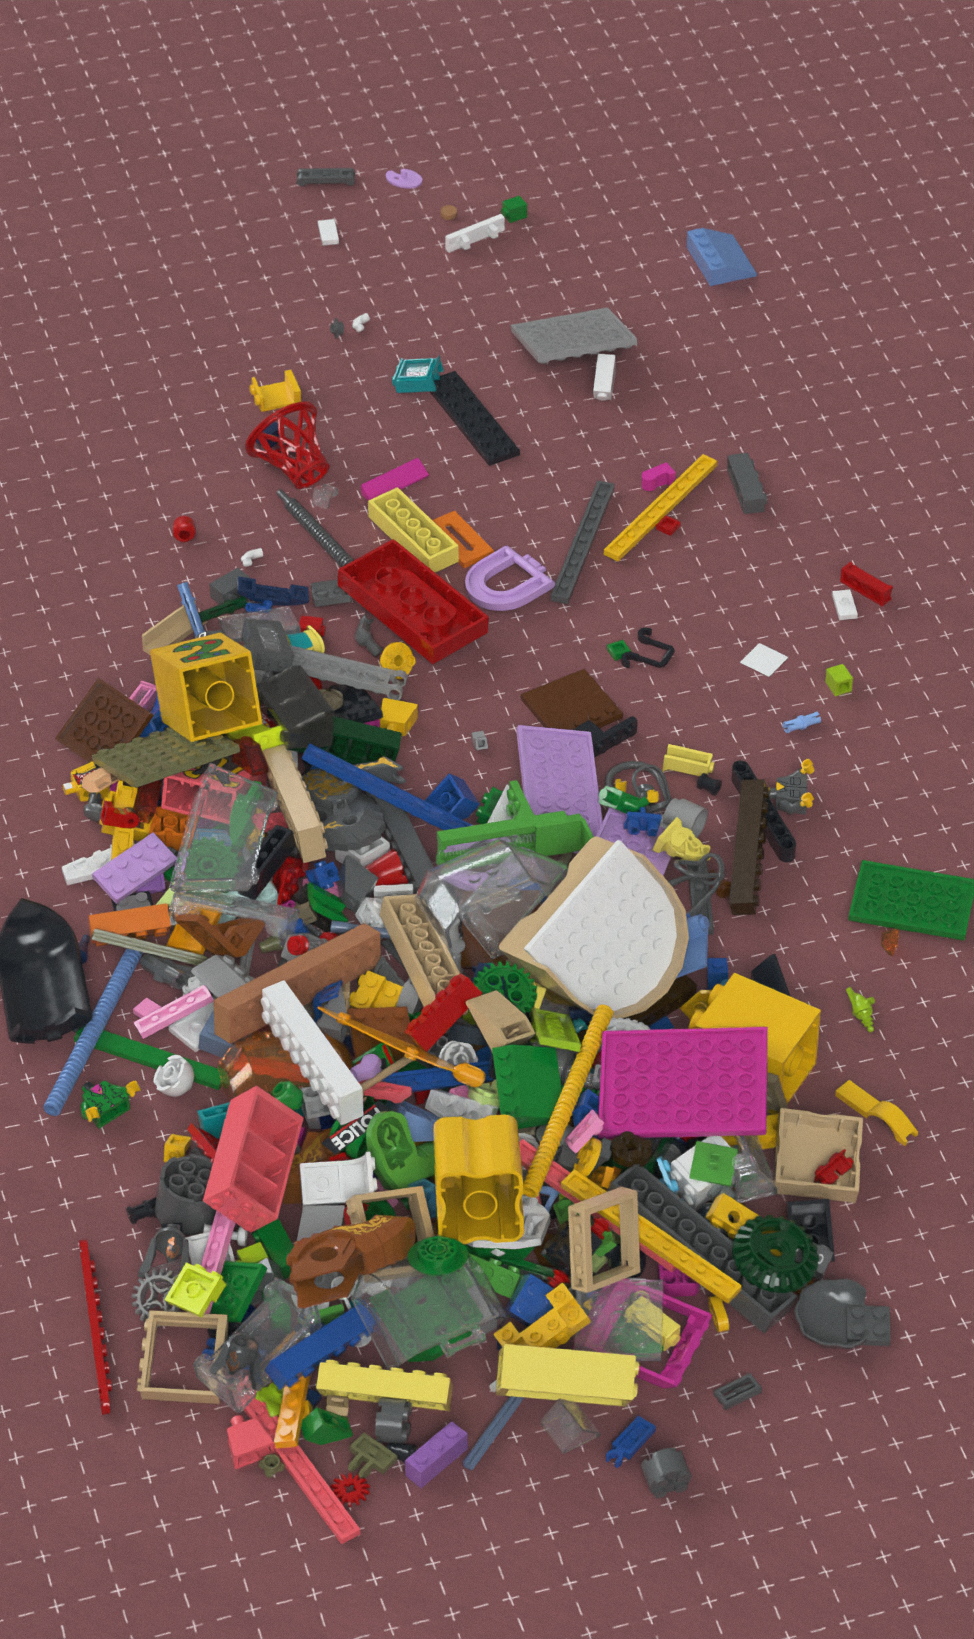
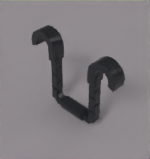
(646, 640)

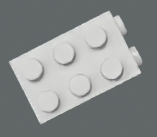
(336, 1180)

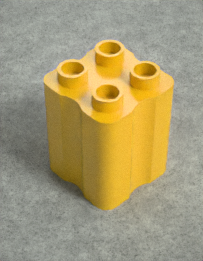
(478, 1179)

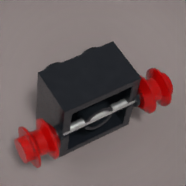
(558, 1250)

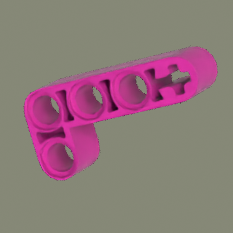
(677, 1283)

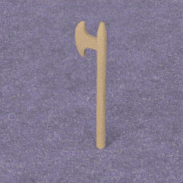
(384, 1074)

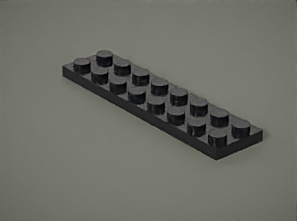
(473, 419)

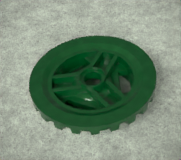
(781, 1272)

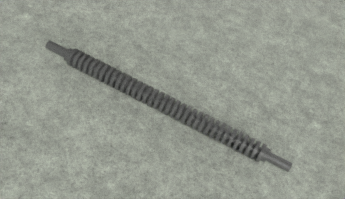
(315, 529)

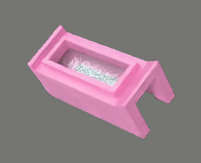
(145, 695)

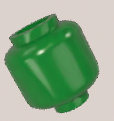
(288, 1094)

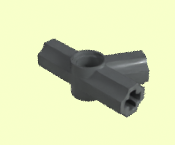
(166, 970)

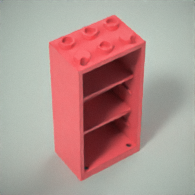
(253, 1159)

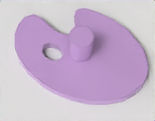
(406, 179)

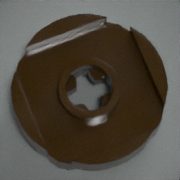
(640, 1150)

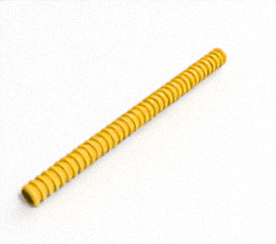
(567, 1101)

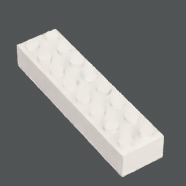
(312, 1053)

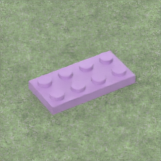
(134, 868)

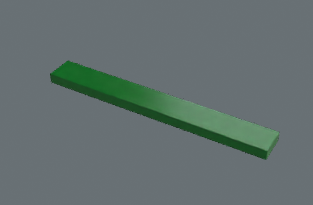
(152, 1057)

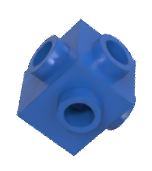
(323, 874)

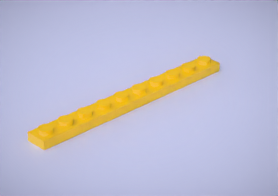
(660, 507)
(660, 1242)

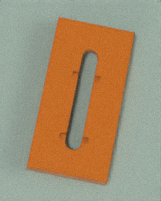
(479, 546)

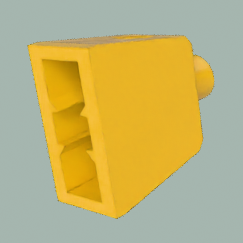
(398, 715)

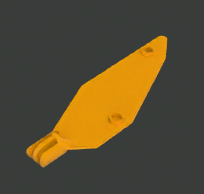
(464, 1073)

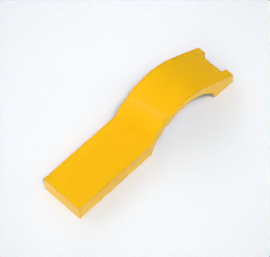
(123, 837)
(868, 1106)

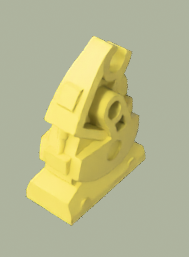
(680, 842)

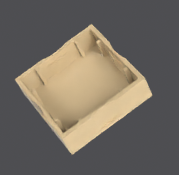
(809, 1141)

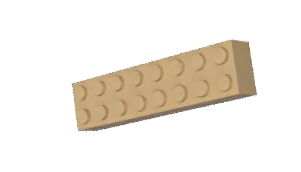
(295, 803)
(418, 946)

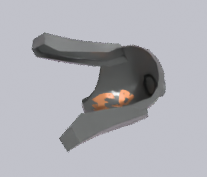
(170, 1248)
(236, 1355)

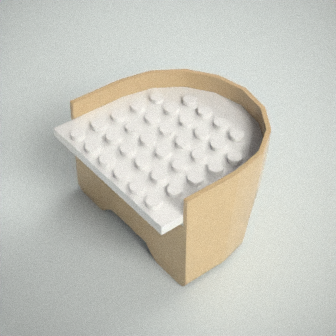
(605, 933)

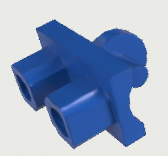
(642, 821)

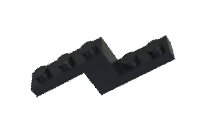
(614, 736)

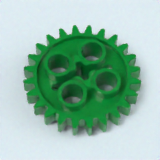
(523, 989)

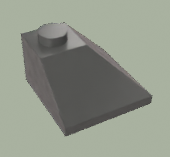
(355, 883)

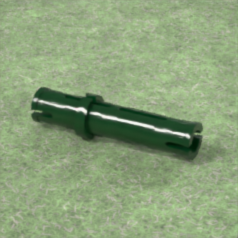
(228, 606)

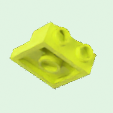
(195, 1289)

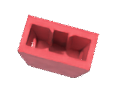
(248, 1441)

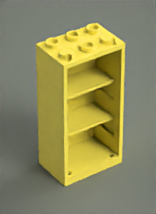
(566, 1375)

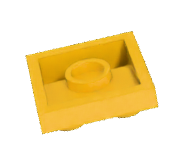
(375, 992)

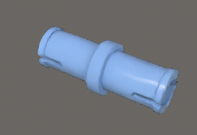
(801, 722)

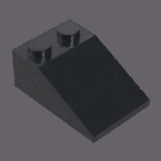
(815, 1218)

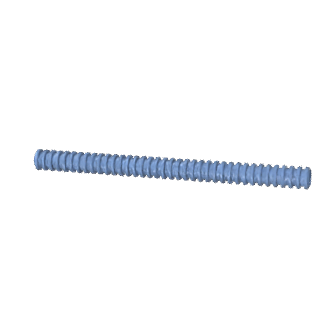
(92, 1032)

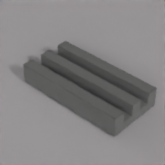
(739, 1394)

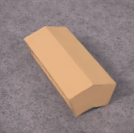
(98, 780)

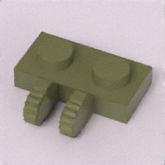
(373, 1454)

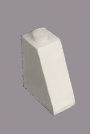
(604, 377)

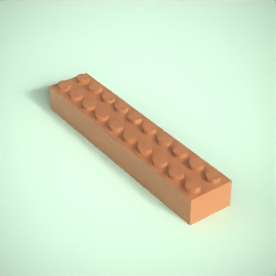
(339, 959)

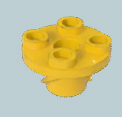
(397, 657)

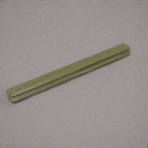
(148, 947)

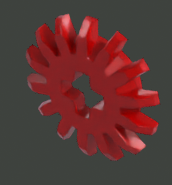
(353, 1496)

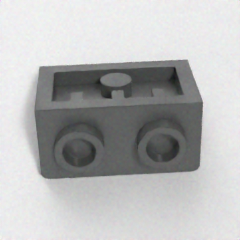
(328, 593)

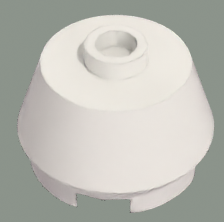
(457, 1053)

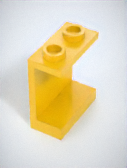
(276, 395)

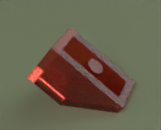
(250, 756)

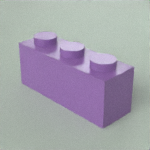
(436, 1454)

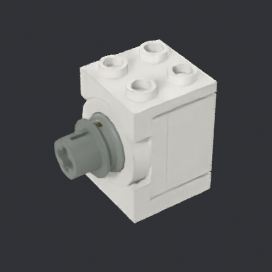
(693, 1191)

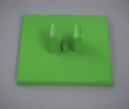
(713, 1163)

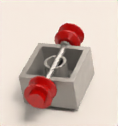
(303, 942)

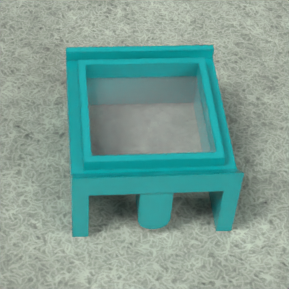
(417, 375)

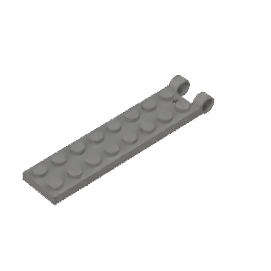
(349, 672)

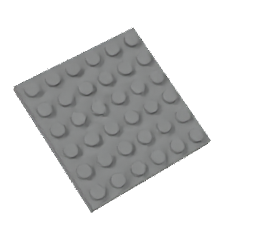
(573, 335)

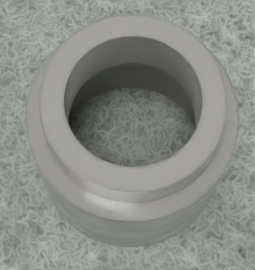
(690, 814)

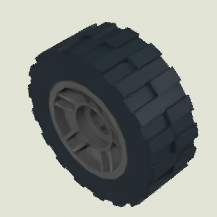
(466, 1034)

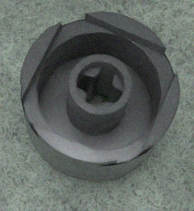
(392, 1420)
(666, 1472)

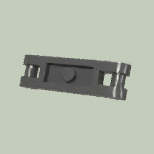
(325, 175)

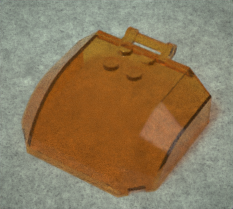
(265, 1063)

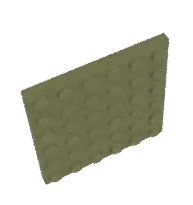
(161, 756)

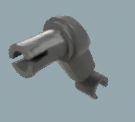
(364, 636)
(93, 808)

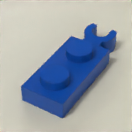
(631, 1440)

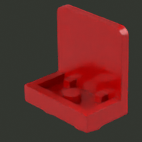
(287, 878)

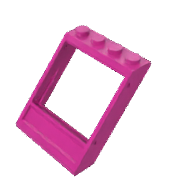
(689, 1341)

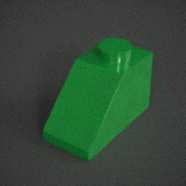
(325, 1427)

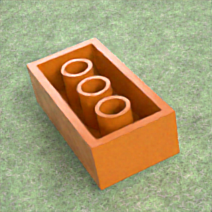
(132, 922)

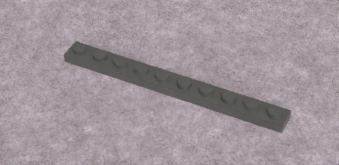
(582, 542)

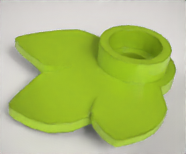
(272, 1397)

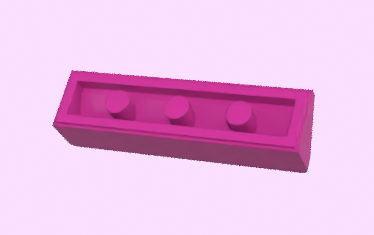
(399, 477)

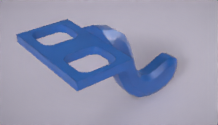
(320, 997)

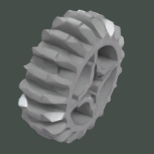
(150, 1282)

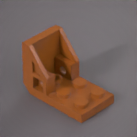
(222, 939)

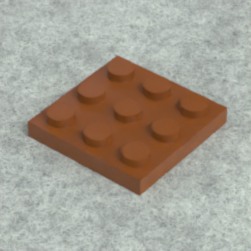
(387, 1020)

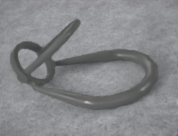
(654, 770)
(700, 874)

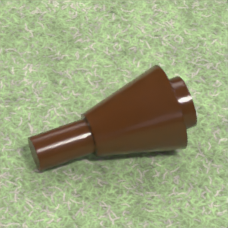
(724, 887)

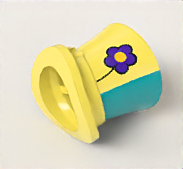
(307, 639)

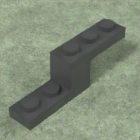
(567, 1158)

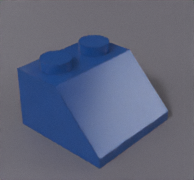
(454, 797)

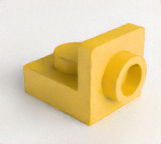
(176, 1146)

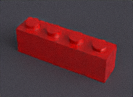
(442, 1012)

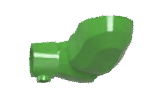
(395, 1153)

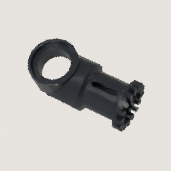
(141, 1211)

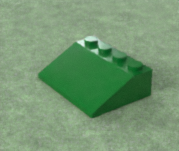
(527, 1083)

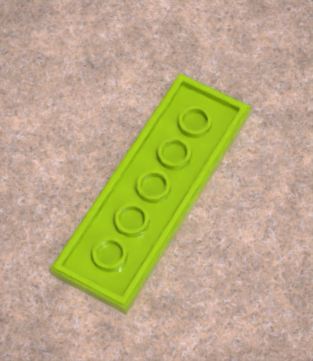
(554, 1029)

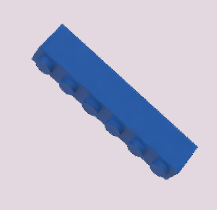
(316, 1348)

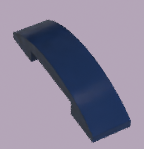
(279, 596)

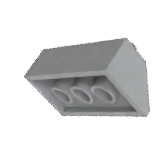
(221, 974)

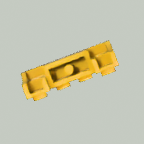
(553, 1327)

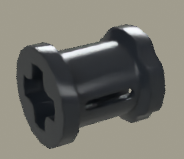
(709, 784)

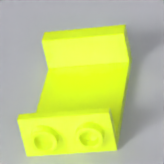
(262, 734)

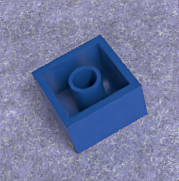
(529, 1300)

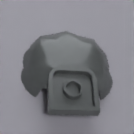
(837, 1317)

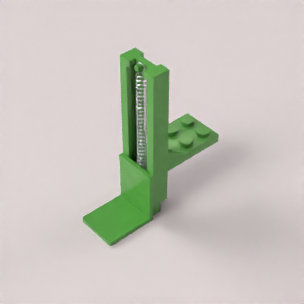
(542, 833)

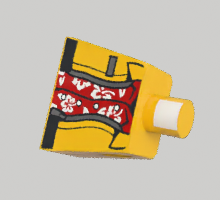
(76, 782)

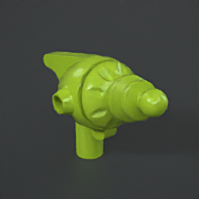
(862, 1008)

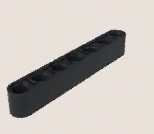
(777, 831)

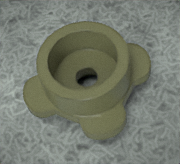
(268, 1460)

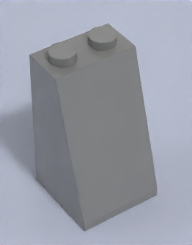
(316, 1220)

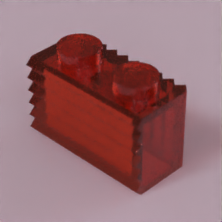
(147, 801)

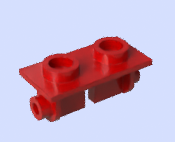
(837, 1162)

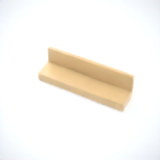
(168, 631)

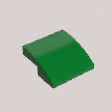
(326, 903)

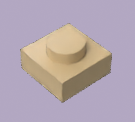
(337, 1404)

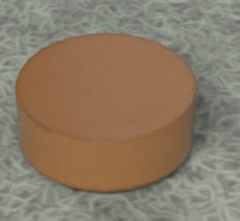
(448, 212)

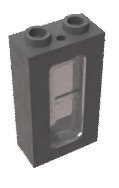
(267, 645)

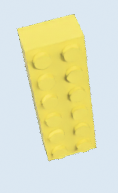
(413, 529)
(373, 1382)

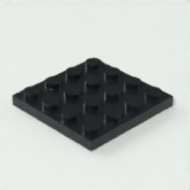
(357, 705)

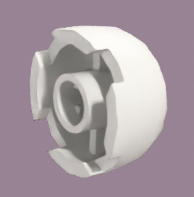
(174, 1077)

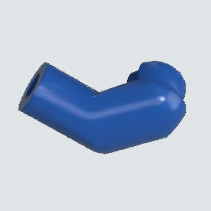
(252, 607)

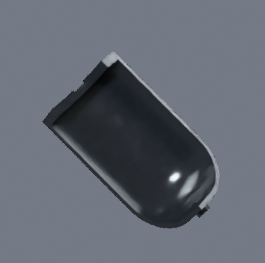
(41, 975)

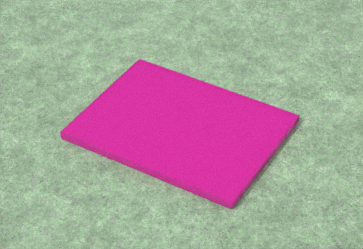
(684, 1082)

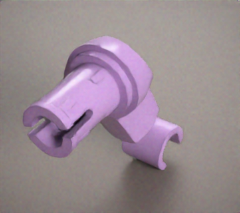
(367, 1068)

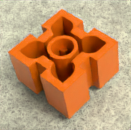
(169, 827)

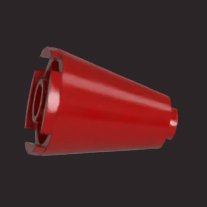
(388, 869)

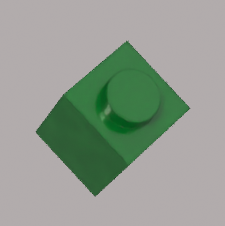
(514, 209)

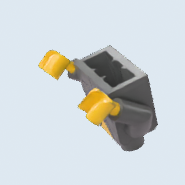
(792, 792)

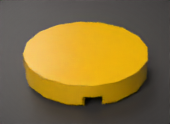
(588, 1156)

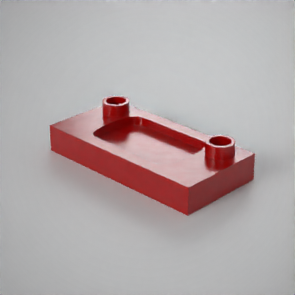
(413, 601)

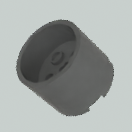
(182, 1193)

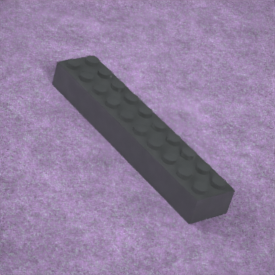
(688, 1227)

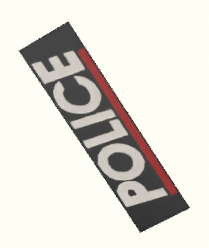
(353, 1129)

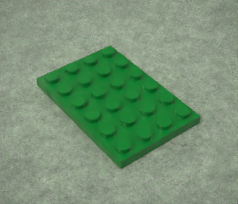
(912, 900)

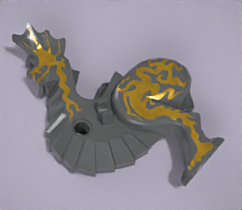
(346, 812)

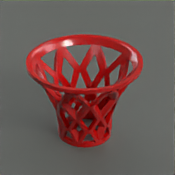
(313, 457)

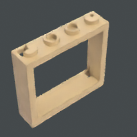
(416, 1202)
(581, 1239)
(177, 1319)

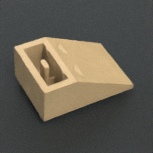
(500, 1020)

